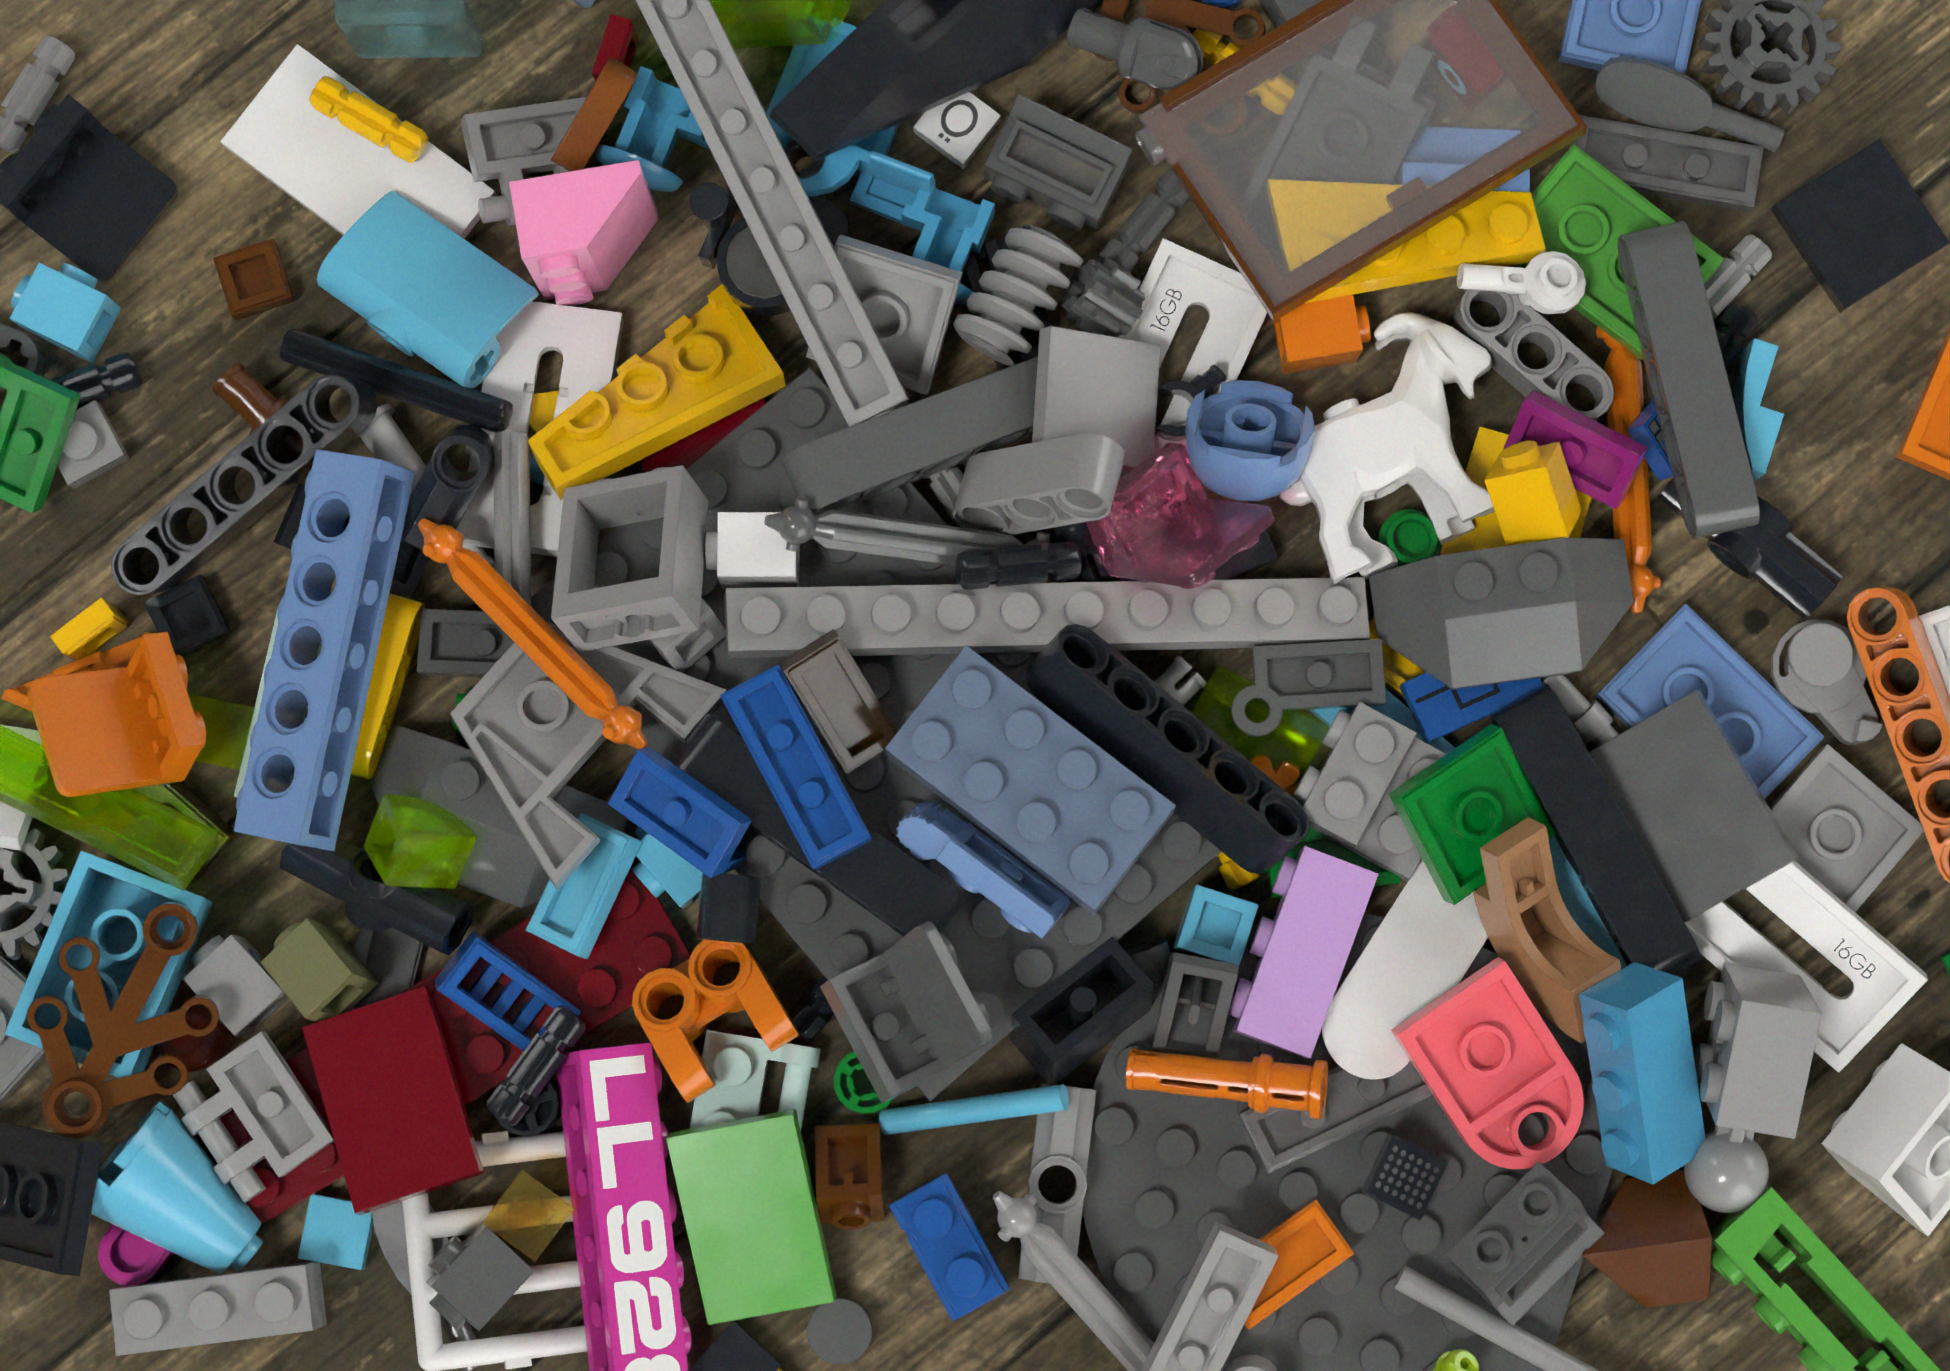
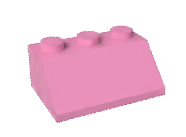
(581, 227)

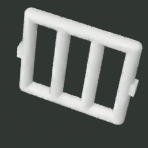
(424, 1226)

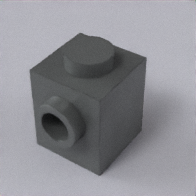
(475, 1277)

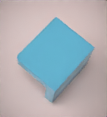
(1215, 925)

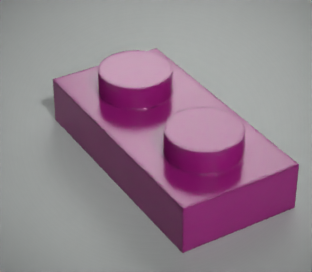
(1597, 457)

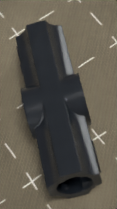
(1771, 557)
(351, 877)

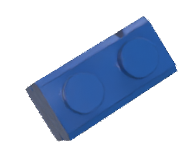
(949, 1246)

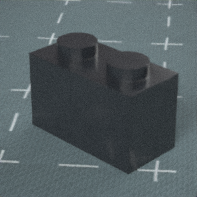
(1081, 1011)

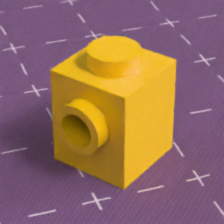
(1533, 493)

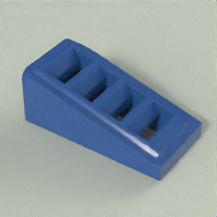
(471, 1000)

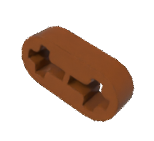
(594, 115)

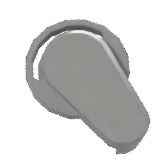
(1826, 679)

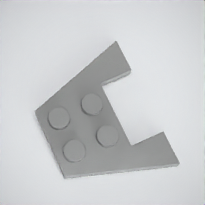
(537, 738)

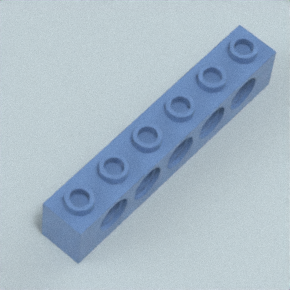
(340, 677)

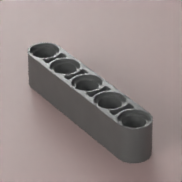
(1688, 380)
(915, 440)

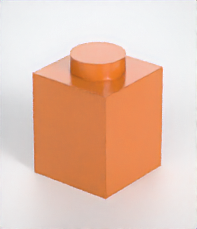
(1322, 334)

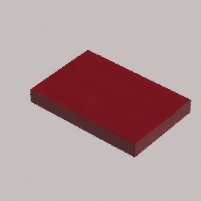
(392, 1100)

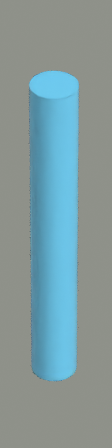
(974, 1109)

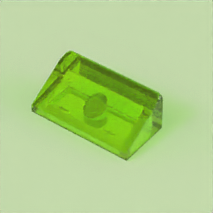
(1293, 739)

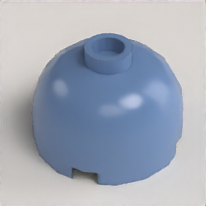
(1248, 440)

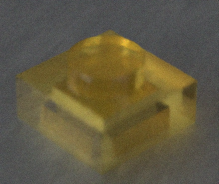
(527, 1215)

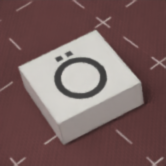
(958, 127)

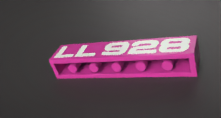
(623, 1210)

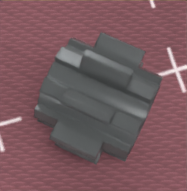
(1103, 298)

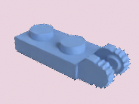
(983, 867)

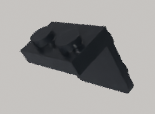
(84, 189)

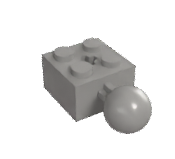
(1750, 1078)

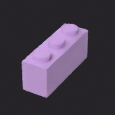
(1301, 951)

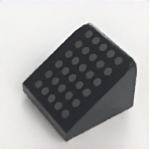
(1404, 1176)

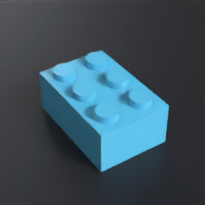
(110, 908)

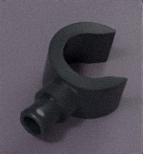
(1208, 381)

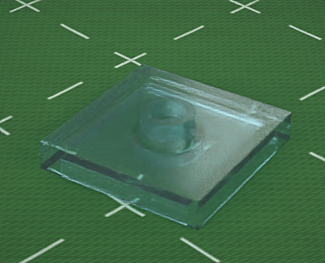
(409, 28)

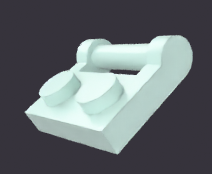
(739, 1072)

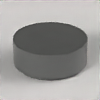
(839, 1331)

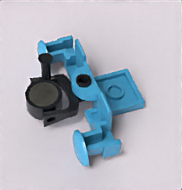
(884, 186)

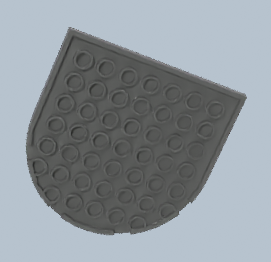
(1182, 1162)

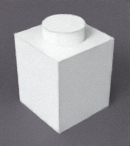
(750, 553)

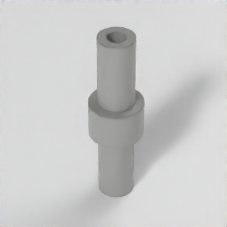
(1588, 717)

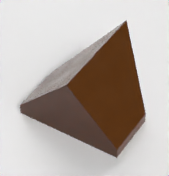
(1655, 1242)

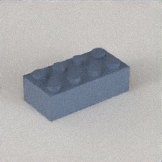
(1030, 780)

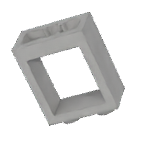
(640, 607)

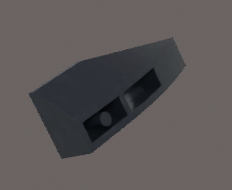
(913, 60)

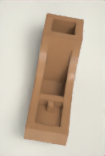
(1534, 928)

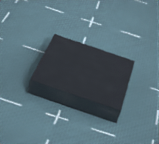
(1859, 225)

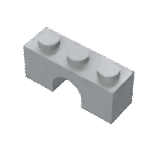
(217, 1308)

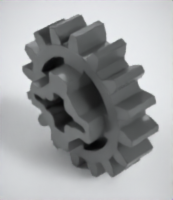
(1783, 65)

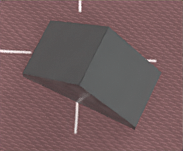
(1194, 1005)

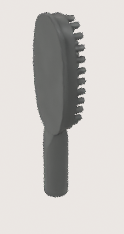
(1675, 102)

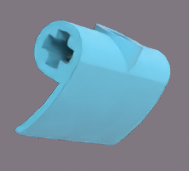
(425, 288)

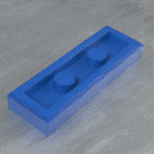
(796, 767)

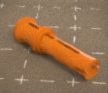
(1256, 1082)

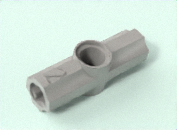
(1065, 1141)

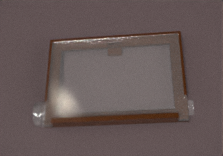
(1355, 134)

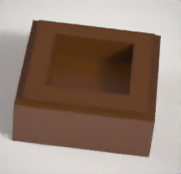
(254, 279)

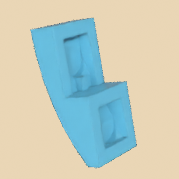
(1757, 423)

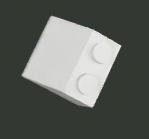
(1900, 1138)

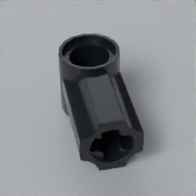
(442, 490)
(729, 908)

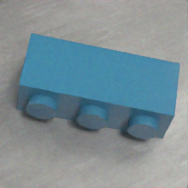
(1643, 1071)

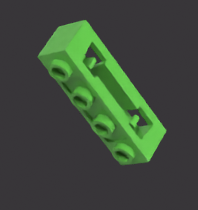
(1751, 1232)

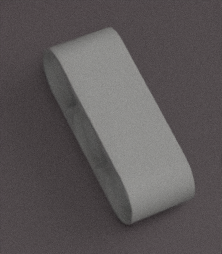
(1521, 325)
(1040, 485)

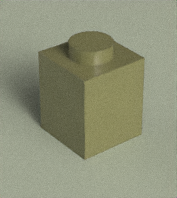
(318, 970)

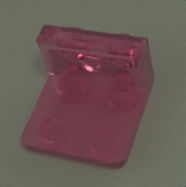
(1168, 528)

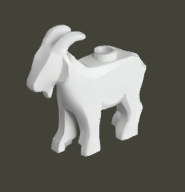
(1392, 443)

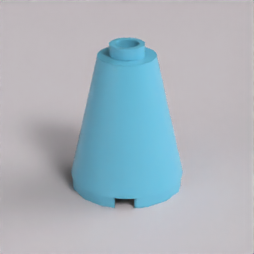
(170, 1195)

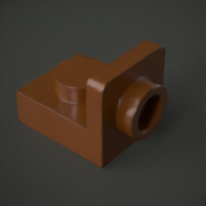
(849, 1175)

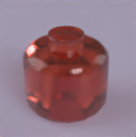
(197, 1051)

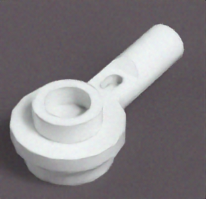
(1548, 284)

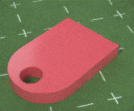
(1494, 1065)

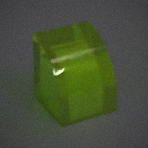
(418, 843)

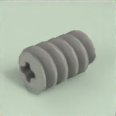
(1015, 292)

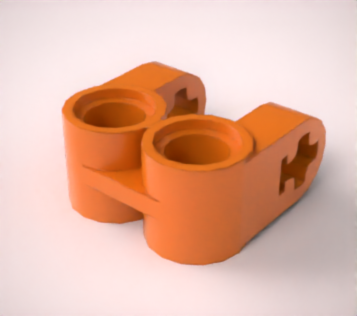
(704, 1003)

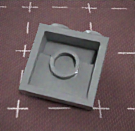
(1351, 790)

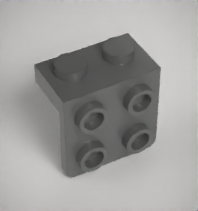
(908, 1012)

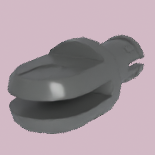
(1142, 49)

